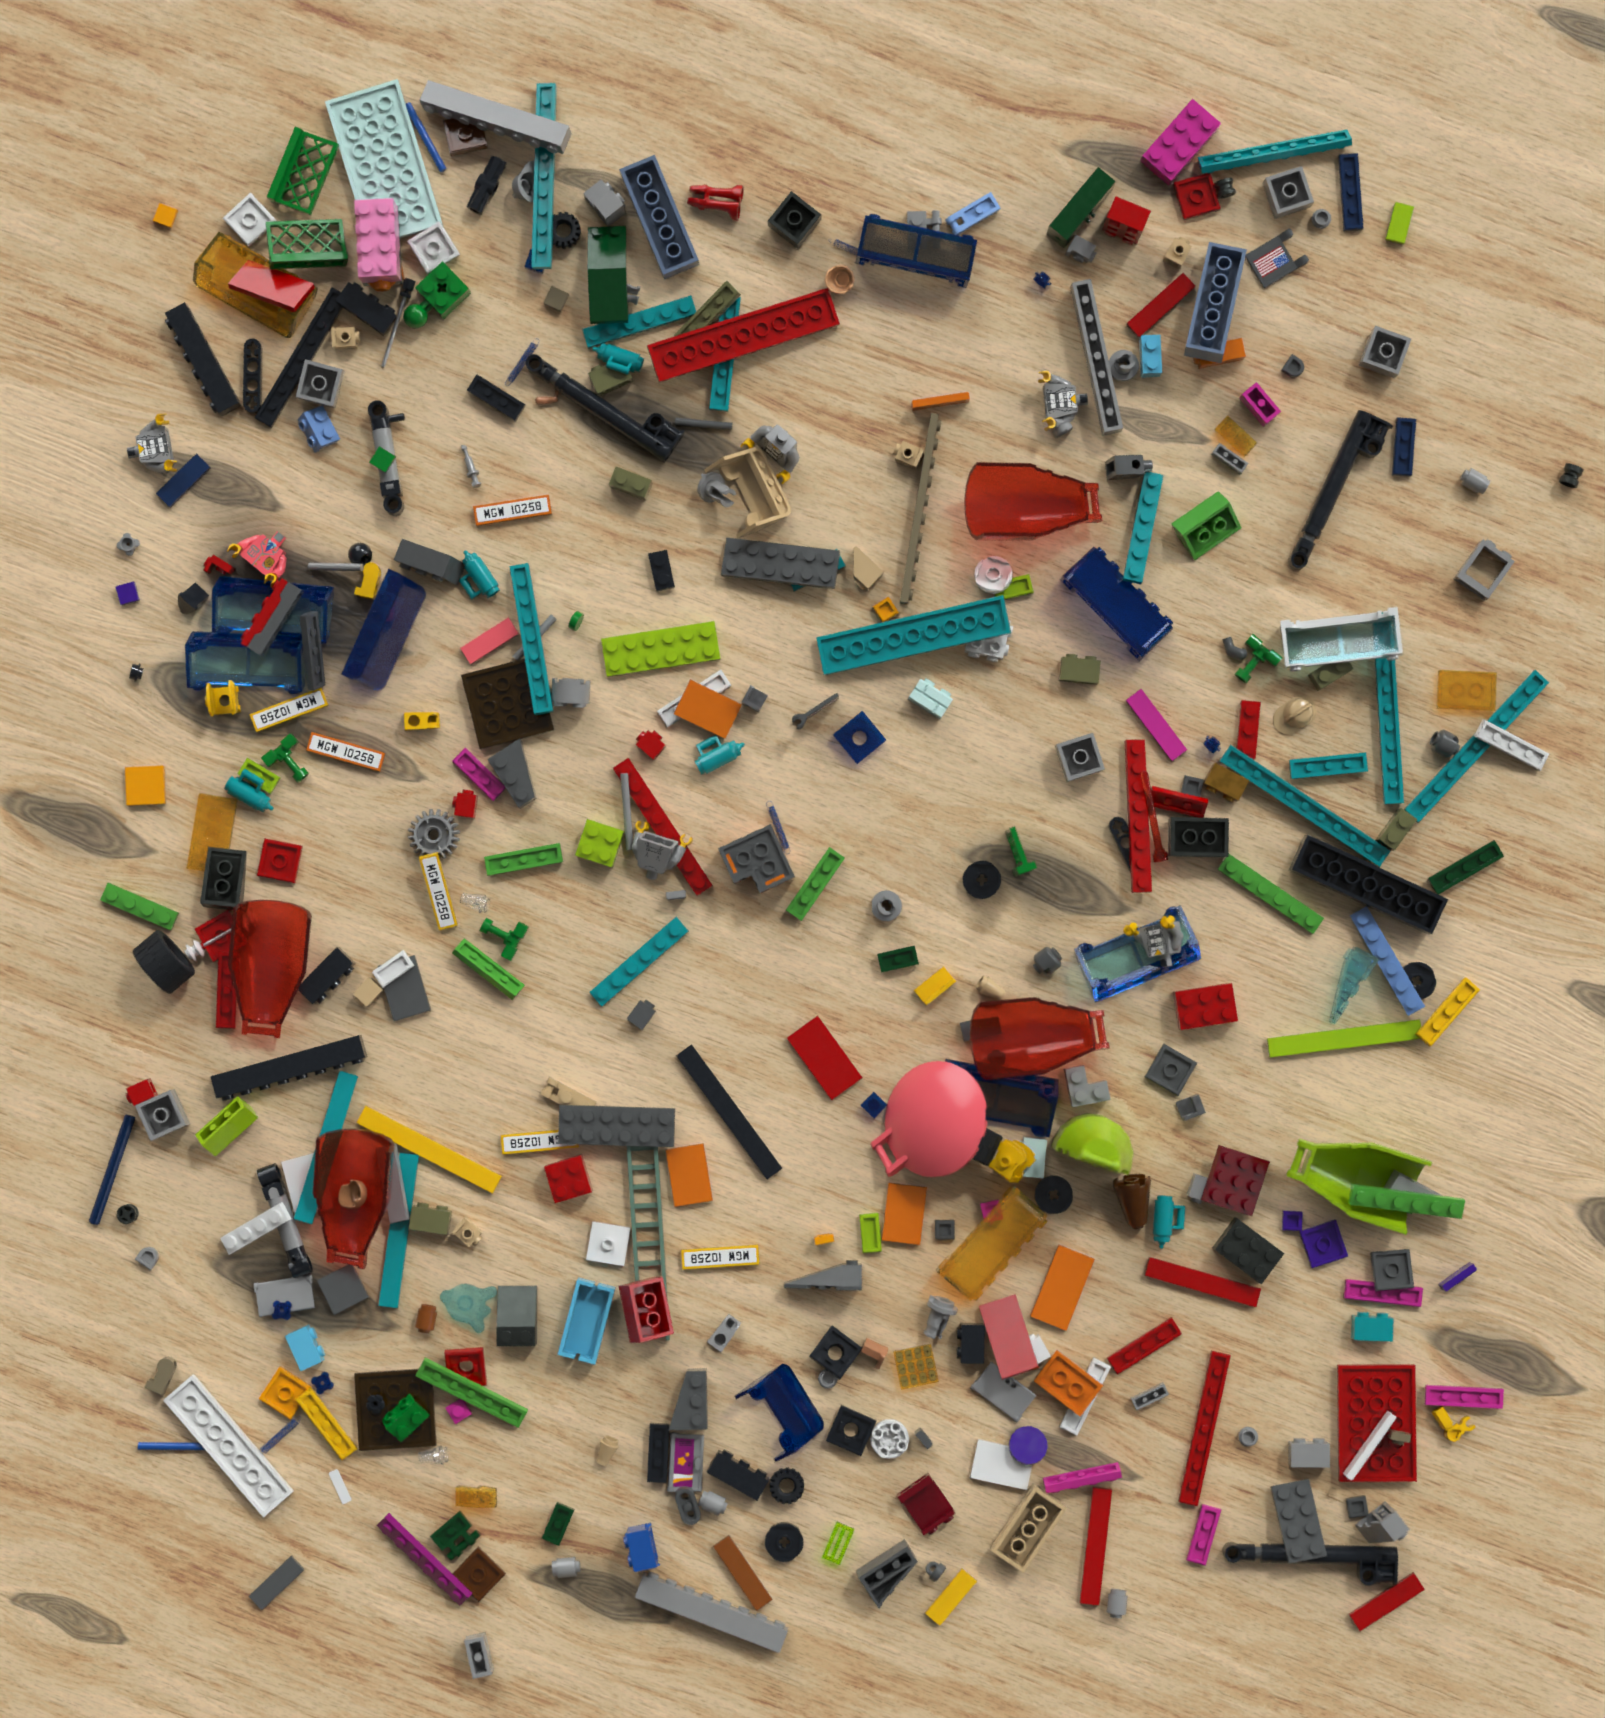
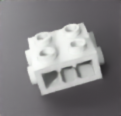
(991, 648)

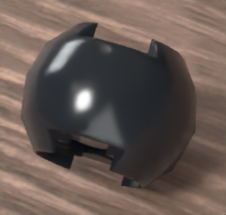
(360, 553)

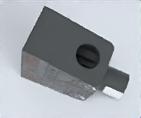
(1127, 467)

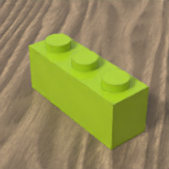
(226, 1126)

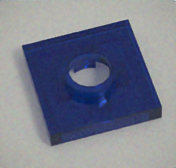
(864, 724)

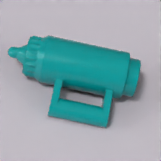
(619, 358)
(480, 575)
(717, 757)
(247, 793)
(1163, 1219)

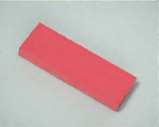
(489, 641)

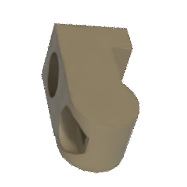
(166, 1369)

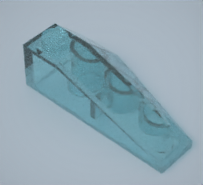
(1354, 969)

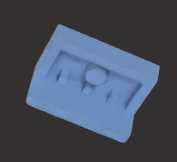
(318, 428)

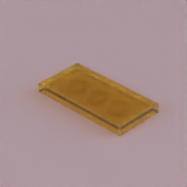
(211, 827)

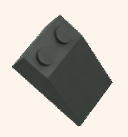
(224, 878)
(517, 1316)

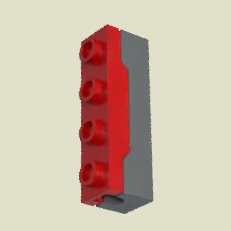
(272, 617)

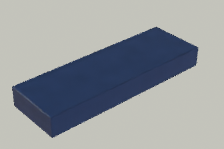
(1404, 446)
(183, 480)

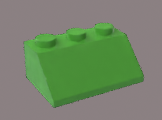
(1206, 525)

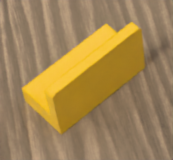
(934, 985)

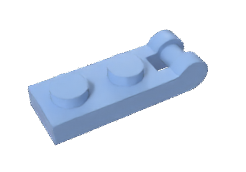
(973, 213)

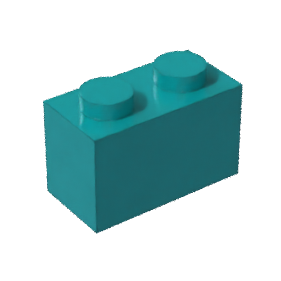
(1372, 1327)

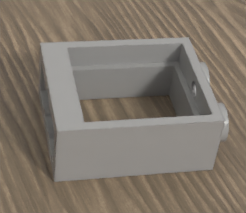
(1474, 586)

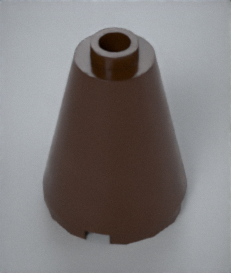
(1134, 1196)

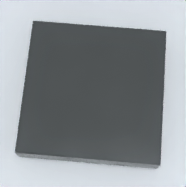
(1170, 1069)
(1392, 1270)
(343, 1288)

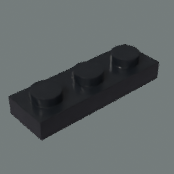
(496, 397)
(658, 1452)

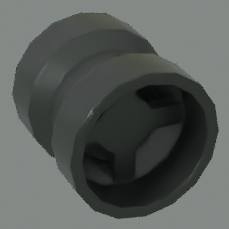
(1571, 475)

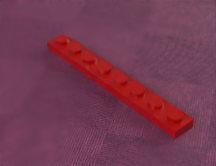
(1137, 817)
(662, 825)

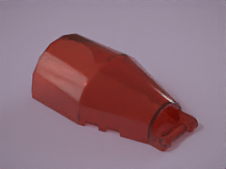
(1025, 502)
(267, 960)
(1031, 1036)
(344, 1157)

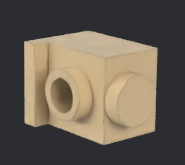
(1174, 258)
(340, 344)
(912, 460)
(467, 1224)

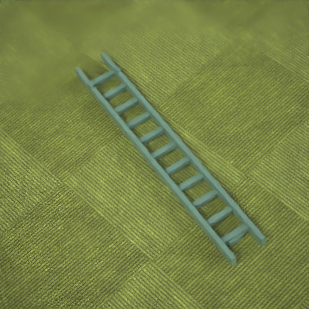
(658, 1204)

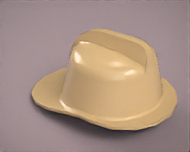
(1294, 715)

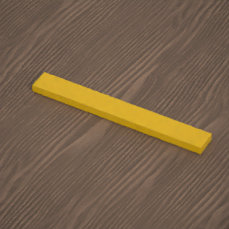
(429, 1149)

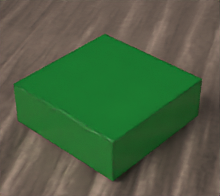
(382, 459)

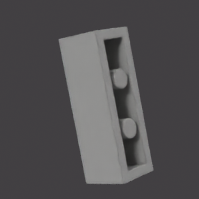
(1229, 458)
(1149, 1396)

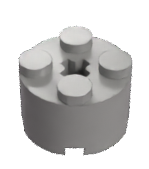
(570, 691)

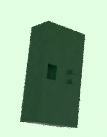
(1081, 207)

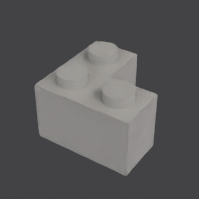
(605, 202)
(1081, 1091)

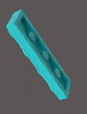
(1328, 765)

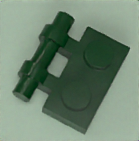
(450, 1531)

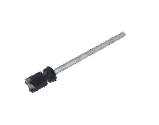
(408, 285)

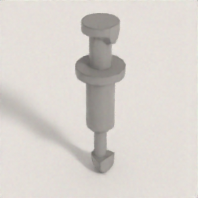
(472, 472)

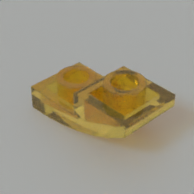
(1235, 436)
(476, 1496)

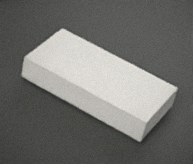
(393, 968)

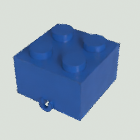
(641, 1547)

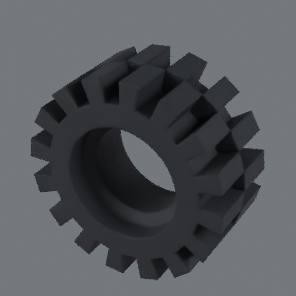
(575, 230)
(786, 1474)

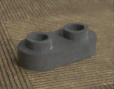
(687, 1504)

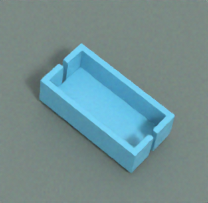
(586, 1320)

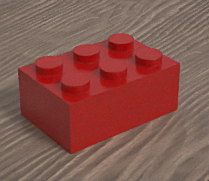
(1126, 221)
(1205, 1006)
(646, 1309)

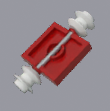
(214, 937)

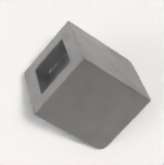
(754, 699)
(1190, 1107)

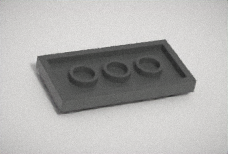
(1298, 1521)

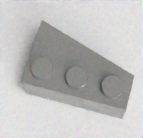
(1382, 1525)

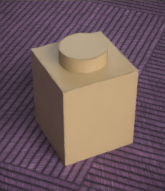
(368, 992)

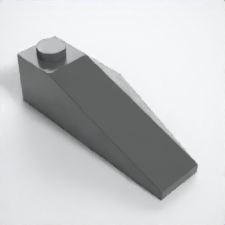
(841, 1276)

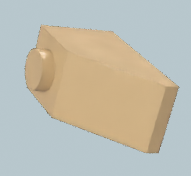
(865, 570)

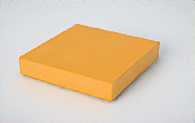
(145, 785)
(283, 1391)

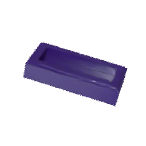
(1457, 1276)

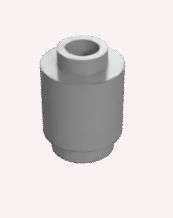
(1475, 481)
(712, 1503)
(565, 1567)
(1117, 1603)

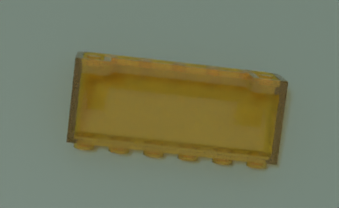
(220, 264)
(992, 1243)

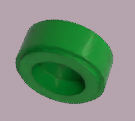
(576, 620)

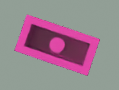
(1260, 404)

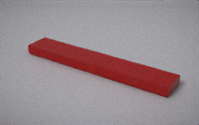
(1202, 1282)
(1095, 1546)

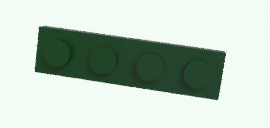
(1465, 867)

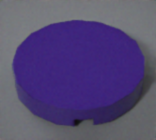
(1028, 1445)

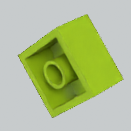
(600, 843)

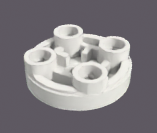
(889, 1438)

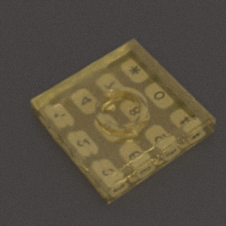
(915, 1366)

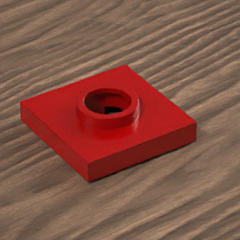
(475, 1355)

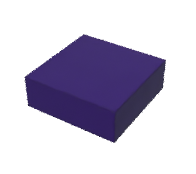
(127, 593)
(1292, 1220)

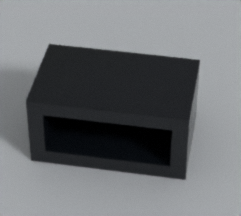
(971, 1343)

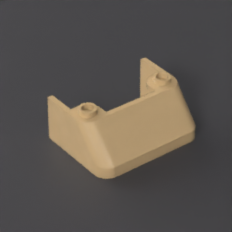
(758, 487)

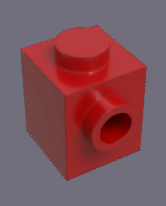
(650, 743)
(465, 804)
(141, 1092)

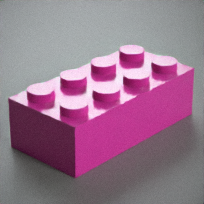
(1180, 142)

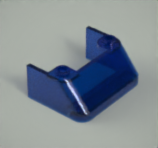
(790, 1406)

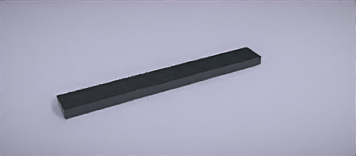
(306, 350)
(729, 1111)

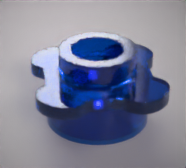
(1042, 279)
(1212, 744)
(280, 1305)
(327, 1382)

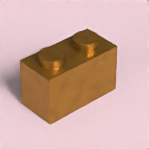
(1225, 782)

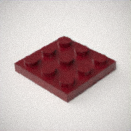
(1235, 1180)

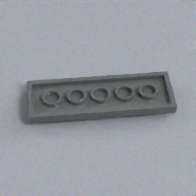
(780, 563)
(616, 1125)

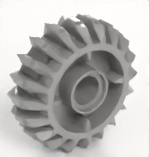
(429, 823)

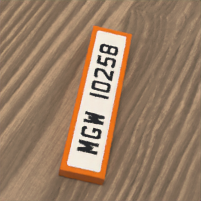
(512, 510)
(345, 751)

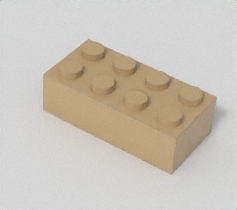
(1028, 1528)

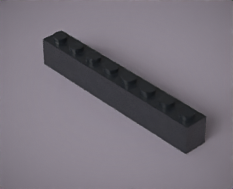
(289, 1066)

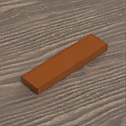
(742, 1572)

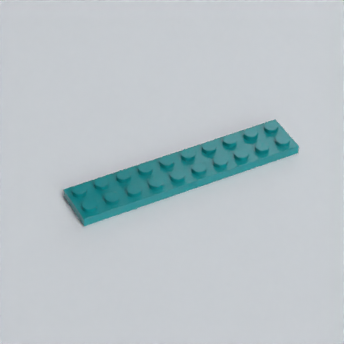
(913, 635)

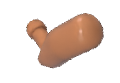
(546, 400)

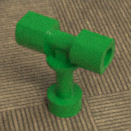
(1260, 654)
(283, 753)
(511, 938)

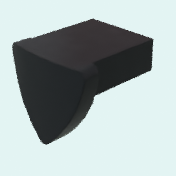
(191, 599)

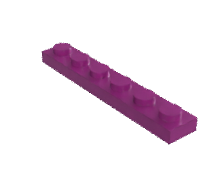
(424, 1559)

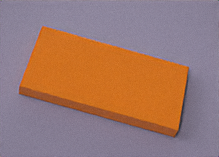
(1062, 1287)

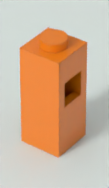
(1233, 352)

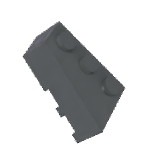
(429, 562)
(514, 773)
(692, 1404)
(886, 1571)

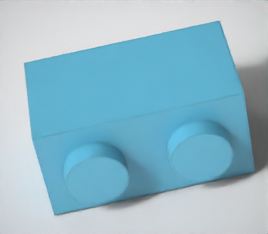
(1150, 356)
(305, 1347)

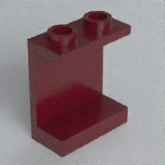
(926, 1504)

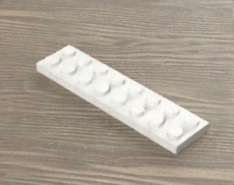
(228, 1445)

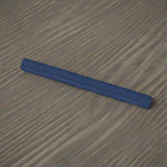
(112, 1169)

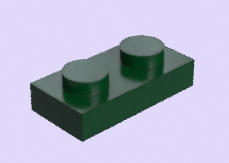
(898, 959)
(558, 1523)

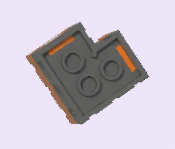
(758, 857)

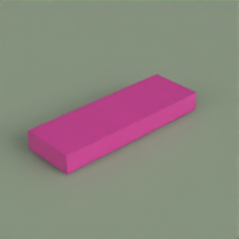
(479, 774)
(1203, 1534)

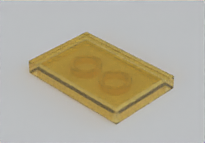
(1466, 690)

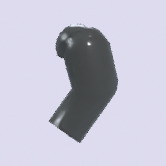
(1233, 651)

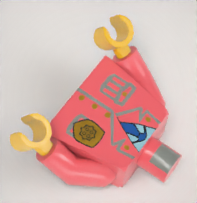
(263, 555)

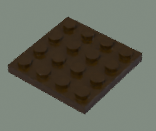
(503, 705)
(393, 1387)

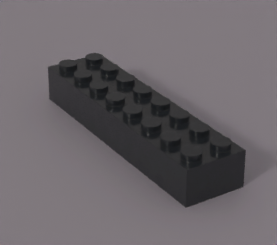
(1368, 884)

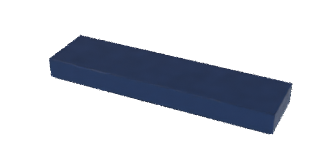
(1350, 192)

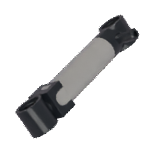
(382, 437)
(275, 1193)

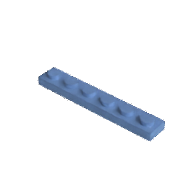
(1387, 961)

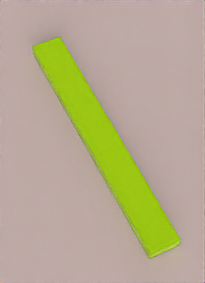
(1343, 1038)

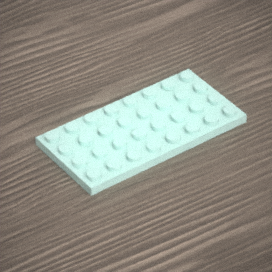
(384, 153)

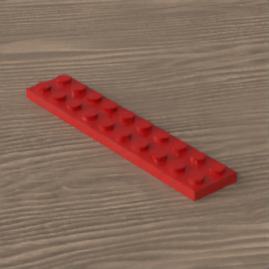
(743, 335)

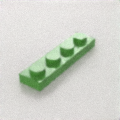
(523, 859)
(815, 884)
(139, 906)
(488, 969)

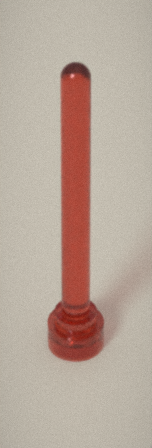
(1159, 852)

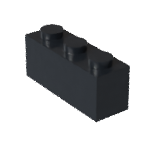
(366, 308)
(327, 976)
(738, 1474)

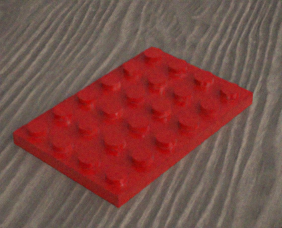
(1362, 1400)

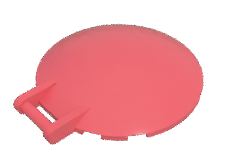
(933, 1121)

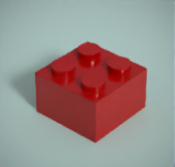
(568, 1178)

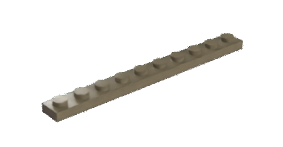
(919, 517)

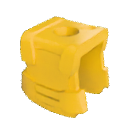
(213, 697)
(1012, 1160)

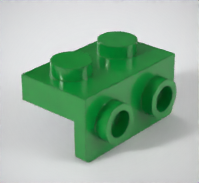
(405, 1418)

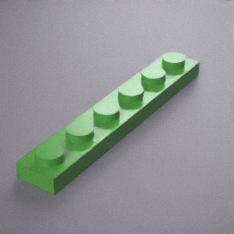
(1270, 893)
(1406, 1201)
(471, 1392)

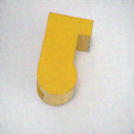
(370, 581)
(421, 720)

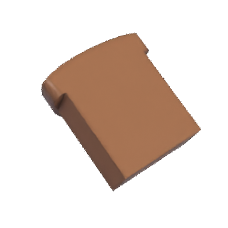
(875, 1351)

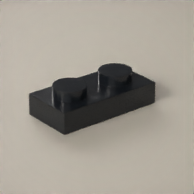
(661, 570)

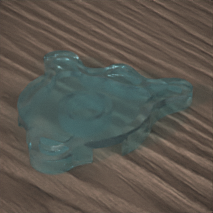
(468, 1304)

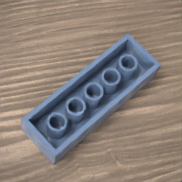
(659, 217)
(1215, 302)

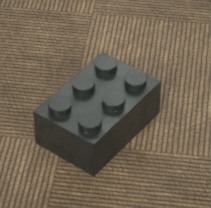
(1198, 837)
(1248, 1250)

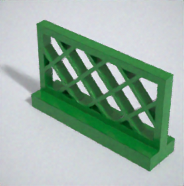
(287, 167)
(306, 259)
(1018, 853)

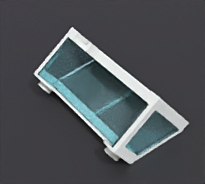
(1341, 639)

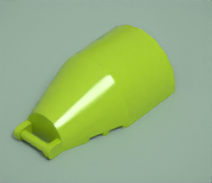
(1095, 1141)
(1335, 1166)

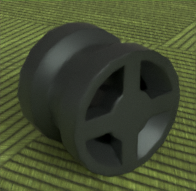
(1224, 188)
(124, 1215)

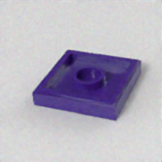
(1323, 1243)

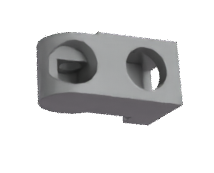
(724, 1332)

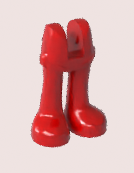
(732, 208)

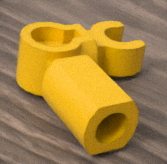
(1451, 1432)

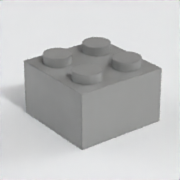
(1288, 192)
(1385, 352)
(320, 383)
(1079, 757)
(162, 1114)

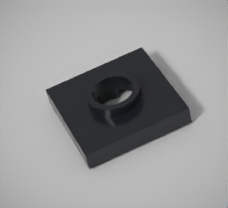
(848, 1347)
(854, 1444)

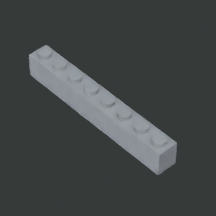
(495, 117)
(1096, 357)
(711, 1611)

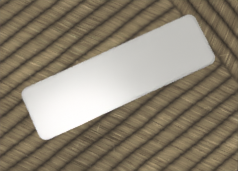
(340, 1486)

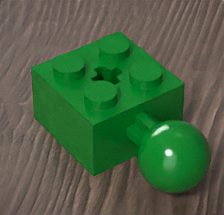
(443, 303)

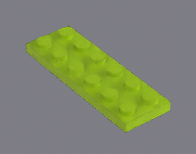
(660, 648)

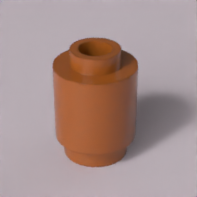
(426, 1318)

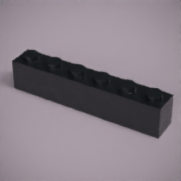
(203, 359)

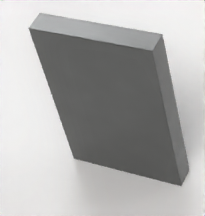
(407, 994)

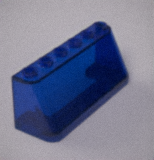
(1117, 602)
(384, 631)

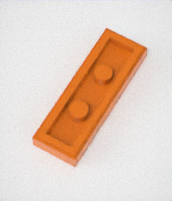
(939, 401)

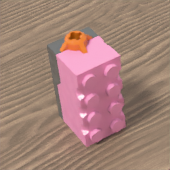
(378, 243)

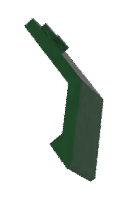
(607, 275)

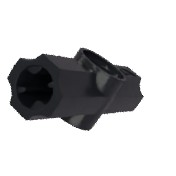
(486, 185)

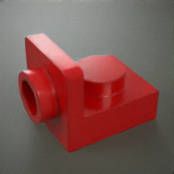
(222, 566)

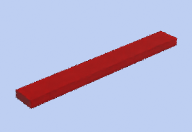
(1204, 1428)

